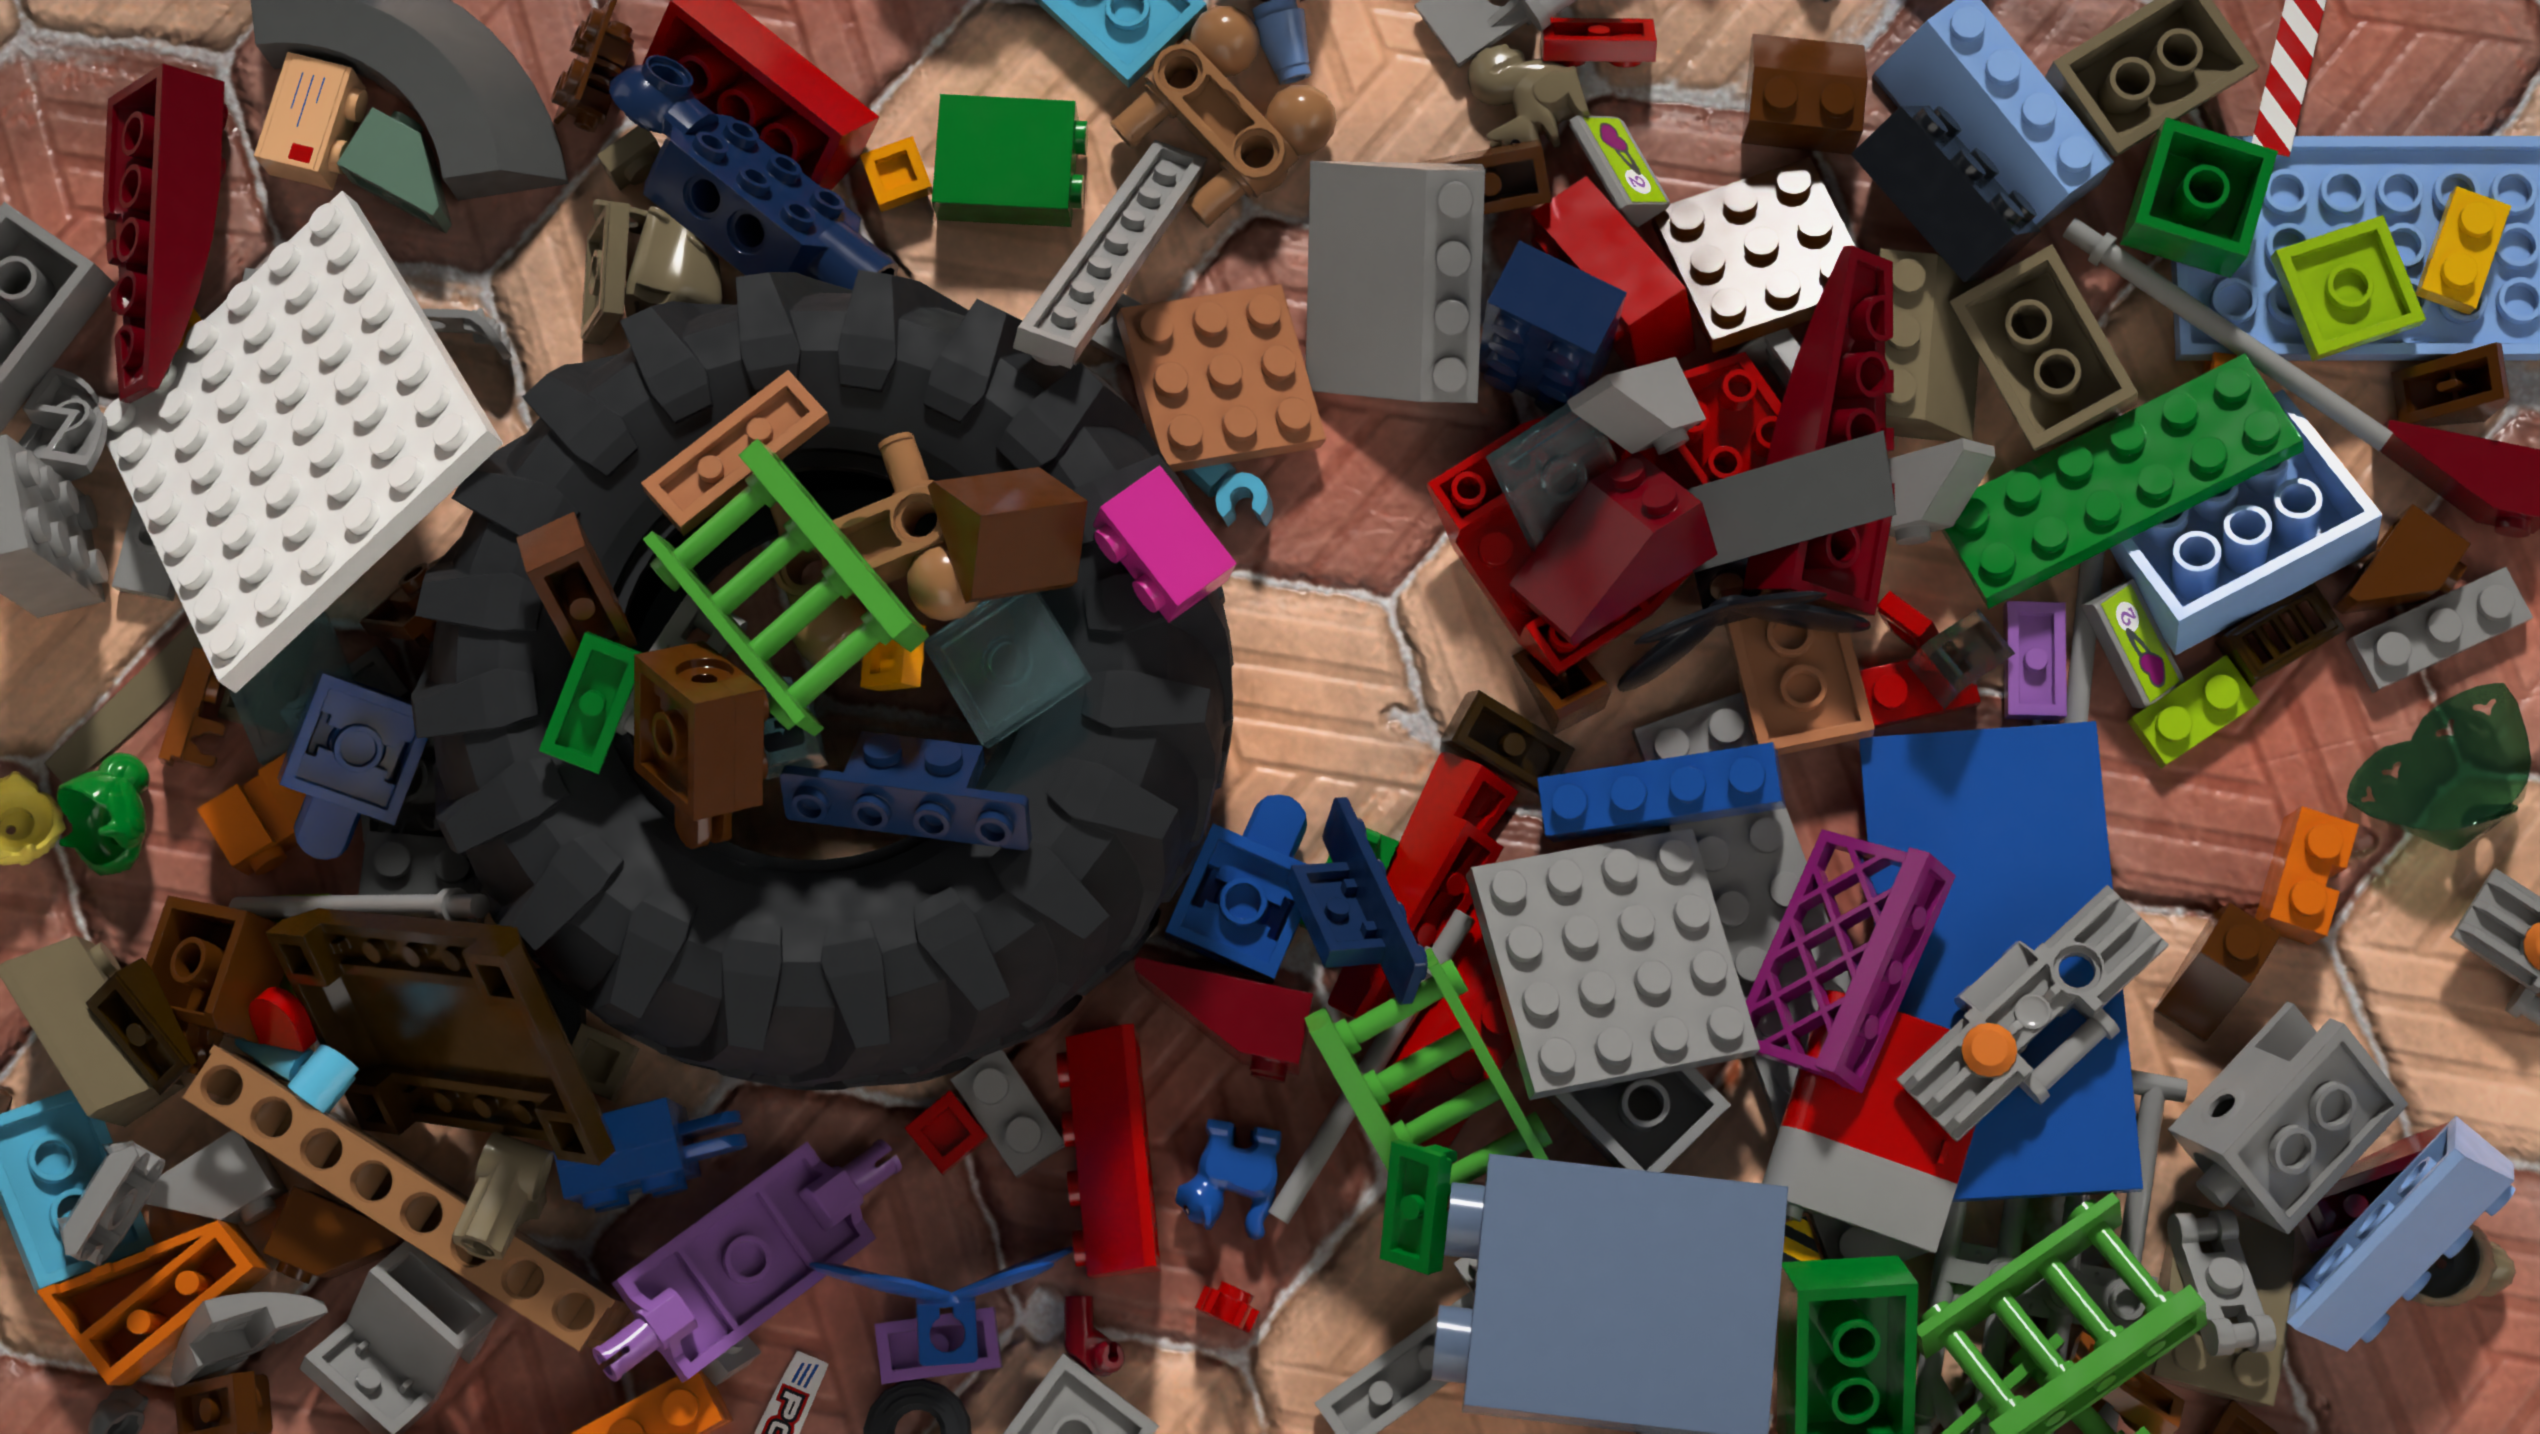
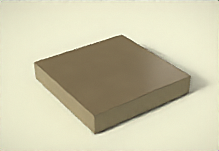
(605, 273)

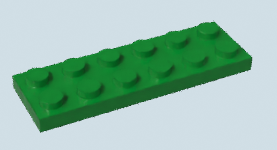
(2121, 479)

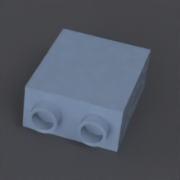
(1615, 1298)

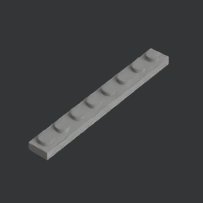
(1109, 256)

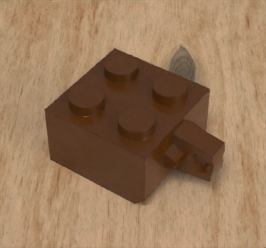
(211, 970)

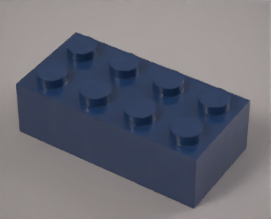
(1547, 328)

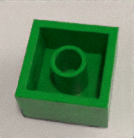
(2199, 197)

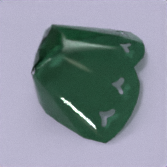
(2448, 784)

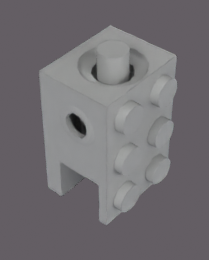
(2287, 1119)

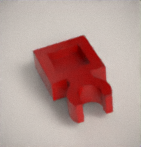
(1229, 1306)

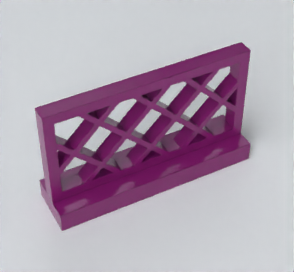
(1877, 968)

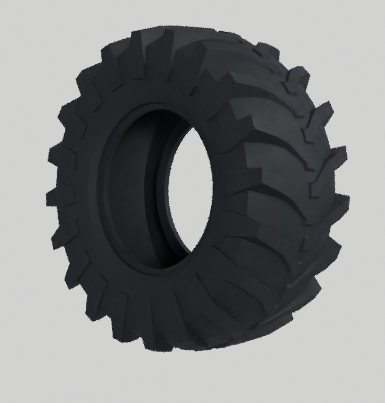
(867, 959)

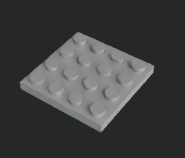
(1611, 963)

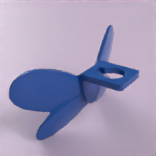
(932, 1298)

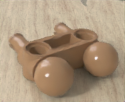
(1220, 116)
(888, 543)

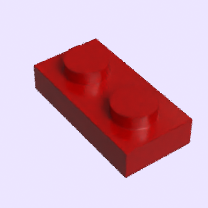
(1611, 40)
(1900, 697)

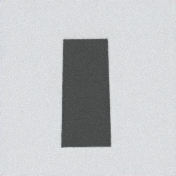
(1798, 499)

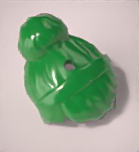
(107, 813)

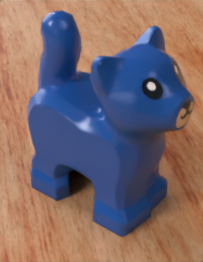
(1224, 1167)

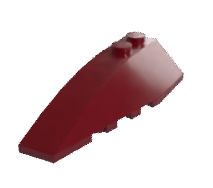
(164, 201)
(1831, 399)

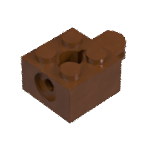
(699, 737)

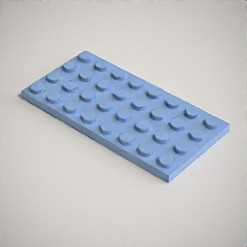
(2408, 181)

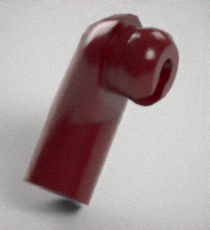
(1085, 1342)

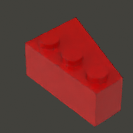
(1596, 238)

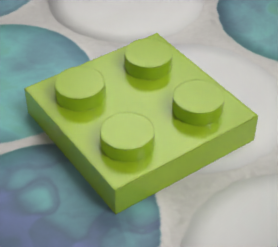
(2347, 288)

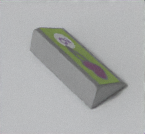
(1620, 167)
(2133, 644)

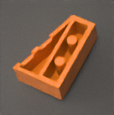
(135, 1309)

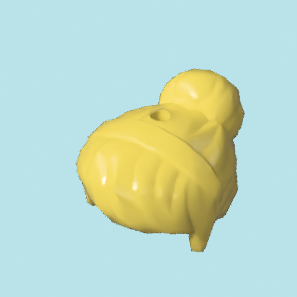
(33, 835)

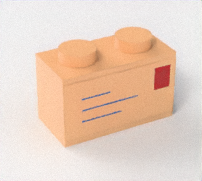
(310, 120)

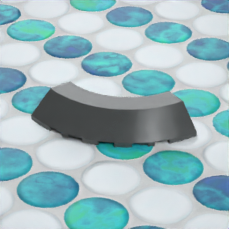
(443, 66)

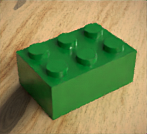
(1847, 1347)

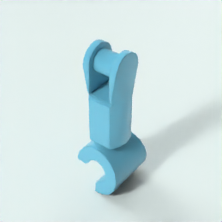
(1230, 488)
(315, 1075)

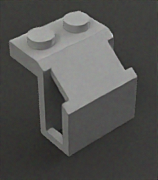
(400, 1341)

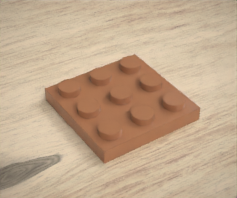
(1221, 377)

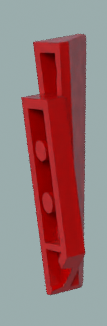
(1432, 863)

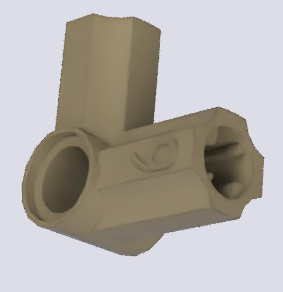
(506, 1195)

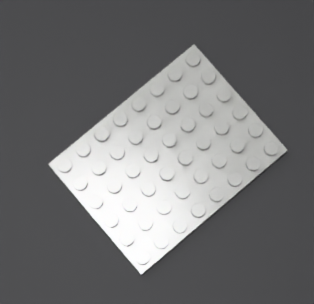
(296, 440)

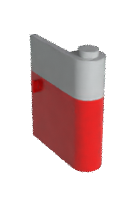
(1869, 1153)

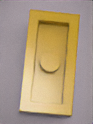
(2463, 250)

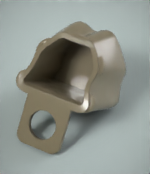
(667, 263)

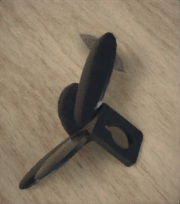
(1686, 632)

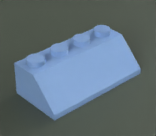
(2000, 103)
(2400, 1237)

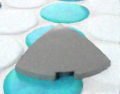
(66, 424)
(236, 1326)

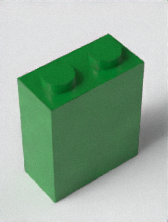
(1008, 160)

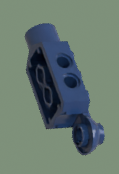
(737, 188)

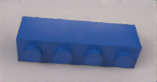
(1661, 792)

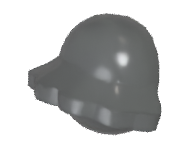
(119, 1413)

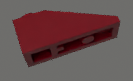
(2477, 475)
(2359, 1188)

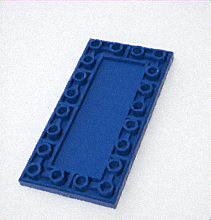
(2029, 849)

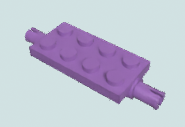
(744, 1260)

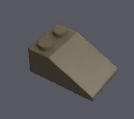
(2244, 1374)

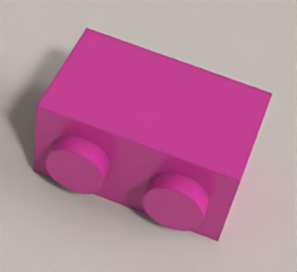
(1162, 545)

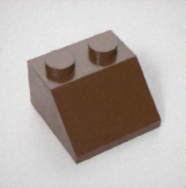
(1805, 94)

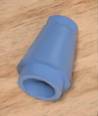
(1284, 39)

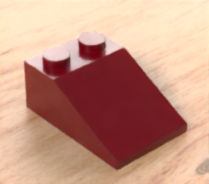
(1614, 549)
(1246, 1018)

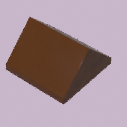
(1010, 532)

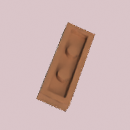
(710, 468)

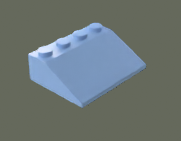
(2251, 542)

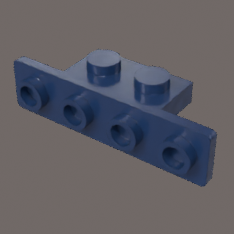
(909, 790)
(1354, 909)

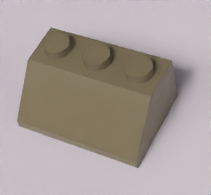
(2150, 69)
(2045, 350)
(1929, 351)
(53, 994)

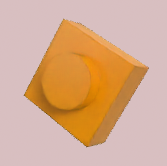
(896, 174)
(892, 667)

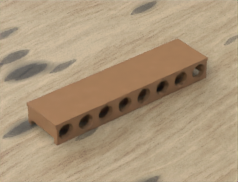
(402, 1198)

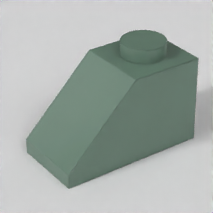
(397, 166)

